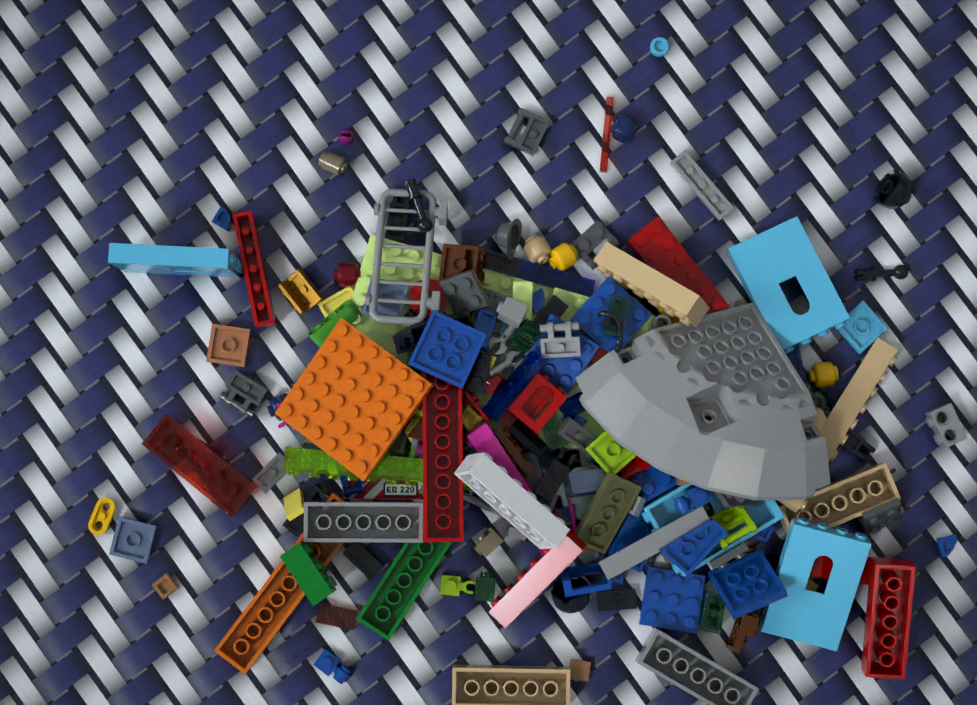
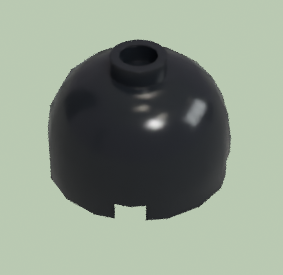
(893, 190)
(570, 604)

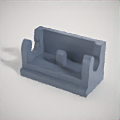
(583, 483)

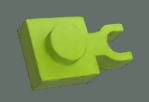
(452, 585)

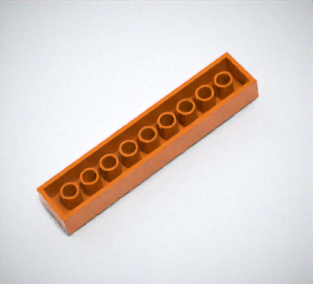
(270, 609)

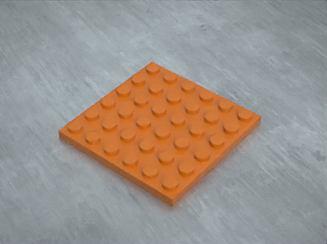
(353, 399)

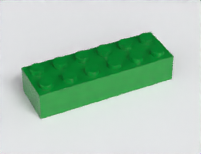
(401, 586)

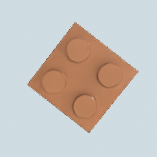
(228, 345)

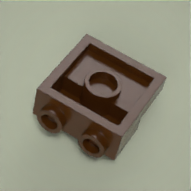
(462, 258)
(743, 626)

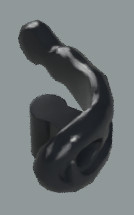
(606, 323)

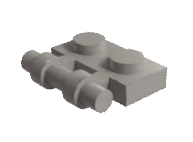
(560, 346)

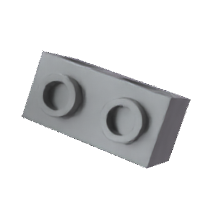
(951, 422)

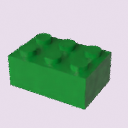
(309, 572)

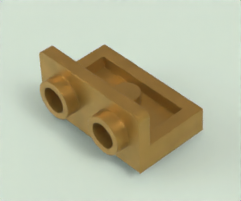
(300, 292)

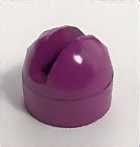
(346, 140)

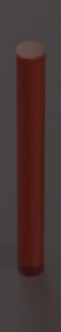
(606, 134)

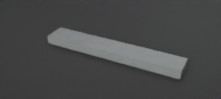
(649, 545)

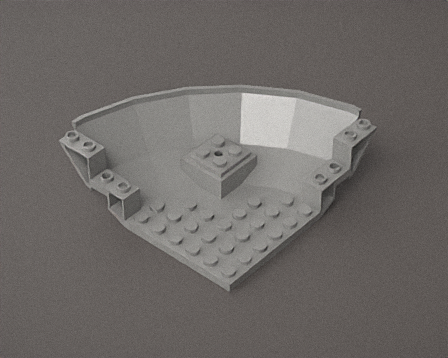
(719, 371)

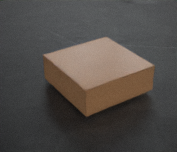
(165, 586)
(580, 670)

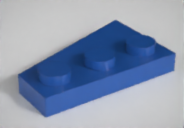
(694, 545)

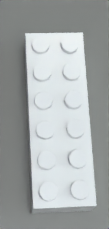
(512, 500)

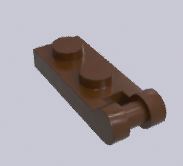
(514, 450)

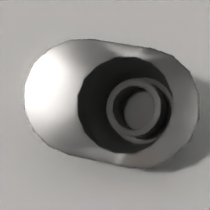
(509, 236)

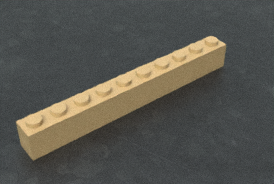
(852, 402)

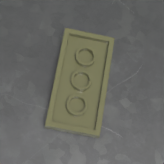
(607, 511)

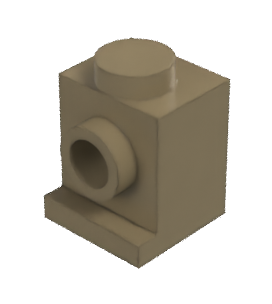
(488, 542)

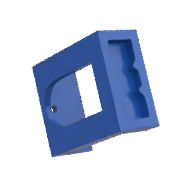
(582, 570)

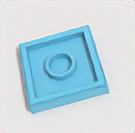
(862, 327)

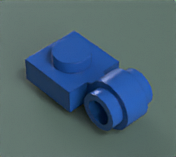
(697, 497)
(328, 662)

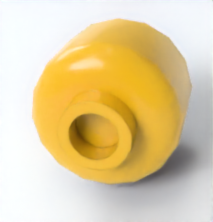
(563, 256)
(823, 374)

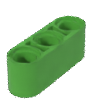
(322, 330)

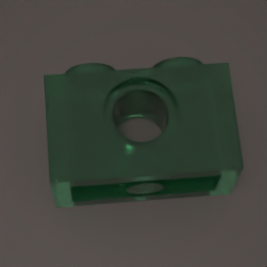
(485, 587)
(711, 612)

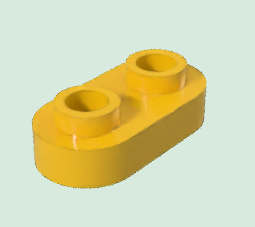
(102, 515)

